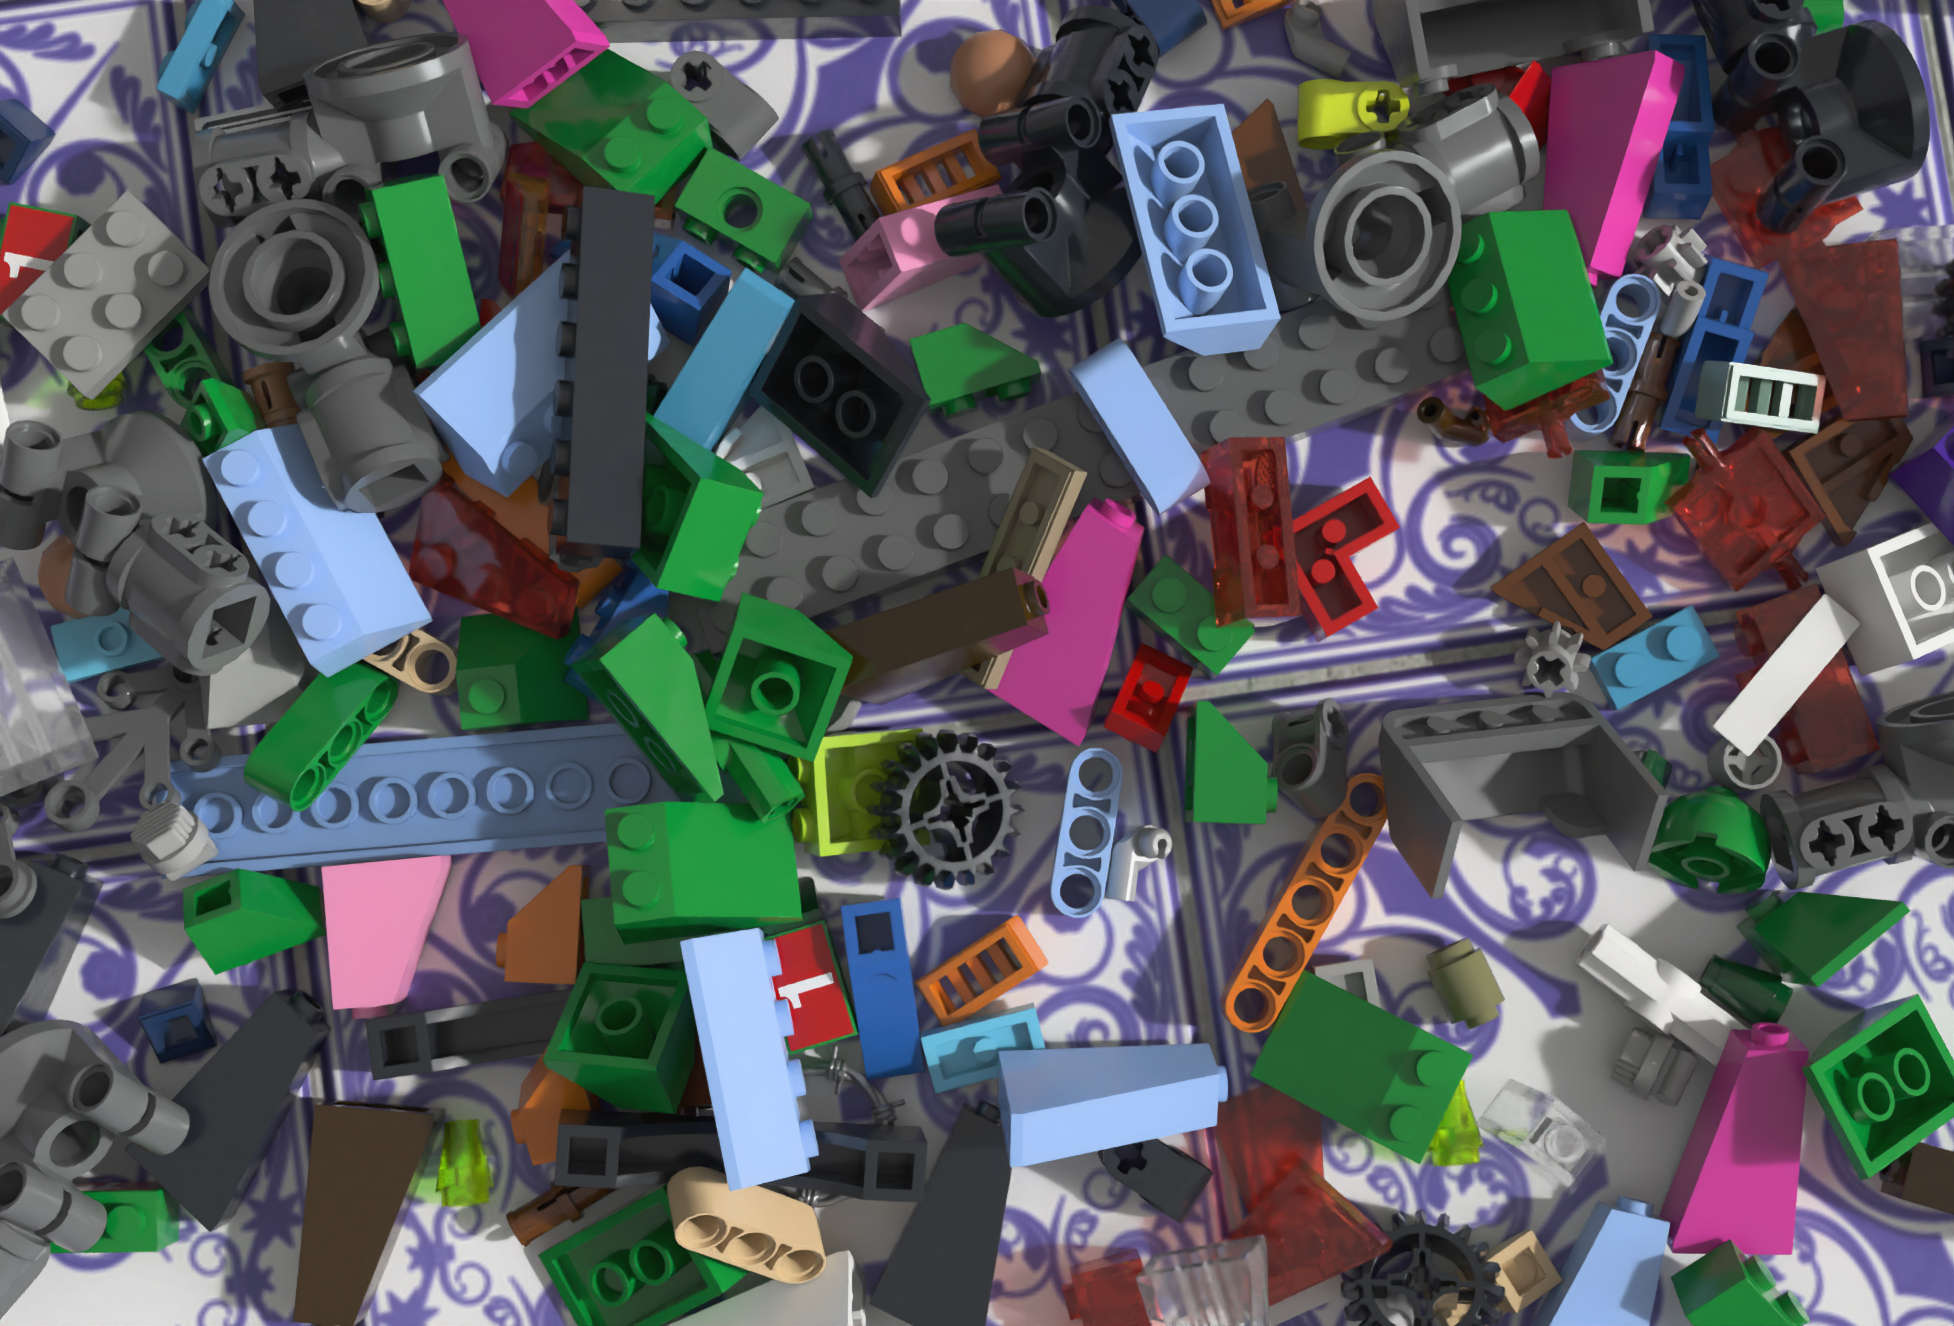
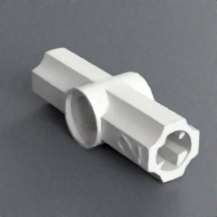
(1657, 993)

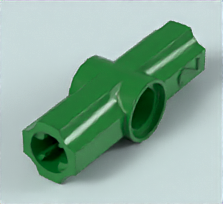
(754, 768)

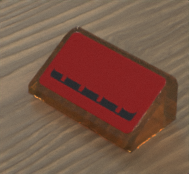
(523, 232)

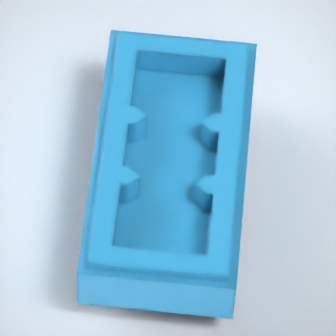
(100, 645)

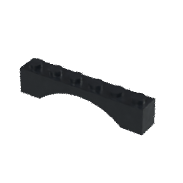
(463, 1034)
(650, 1148)

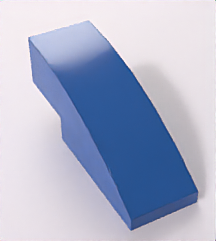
(1683, 172)
(1717, 335)

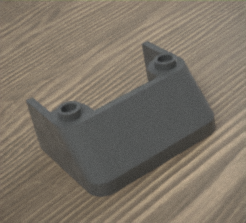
(1467, 37)
(1512, 760)

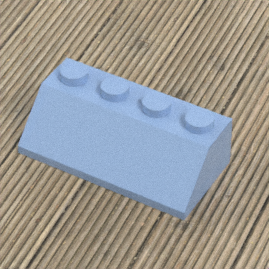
(1196, 228)
(499, 387)
(323, 564)
(747, 1057)

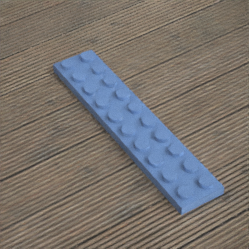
(431, 800)

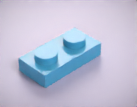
(190, 68)
(1652, 658)

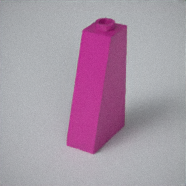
(526, 45)
(1604, 149)
(1087, 586)
(1743, 1149)

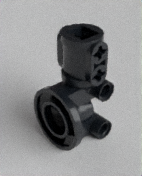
(1842, 99)
(1066, 221)

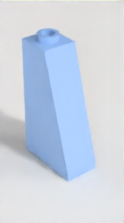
(1104, 1097)
(1610, 1269)

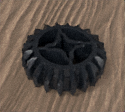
(963, 850)
(1444, 1289)

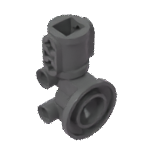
(366, 116)
(1408, 202)
(352, 389)
(141, 533)
(1891, 807)
(57, 1120)

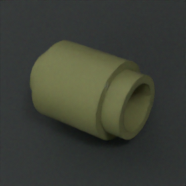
(1465, 983)

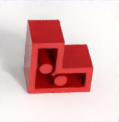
(1324, 542)

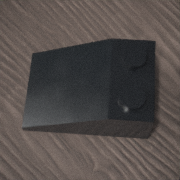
(841, 388)

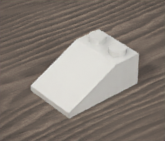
(1898, 595)

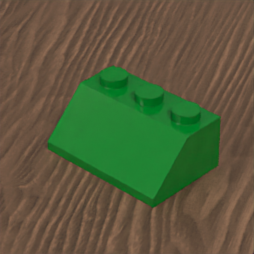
(421, 267)
(1525, 305)

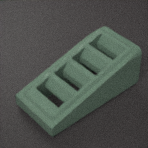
(1725, 388)

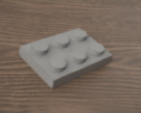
(109, 295)

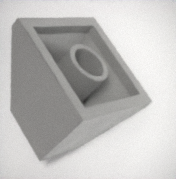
(260, 681)

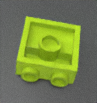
(839, 790)

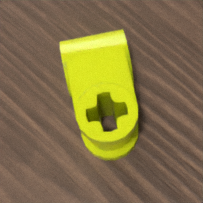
(1339, 109)

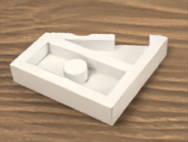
(768, 457)

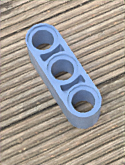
(1627, 339)
(1139, 426)
(1101, 807)

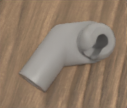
(1307, 38)
(1680, 311)
(1132, 855)

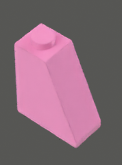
(903, 254)
(379, 928)

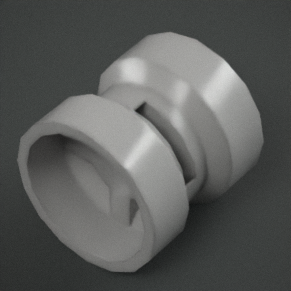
(1756, 770)

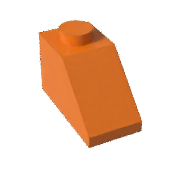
(547, 934)
(539, 1110)

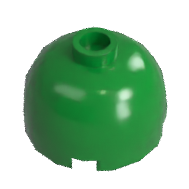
(1712, 839)

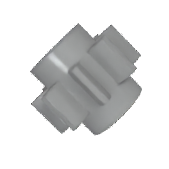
(1670, 257)
(1552, 674)

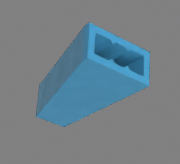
(726, 362)

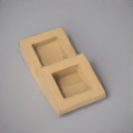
(1524, 1274)

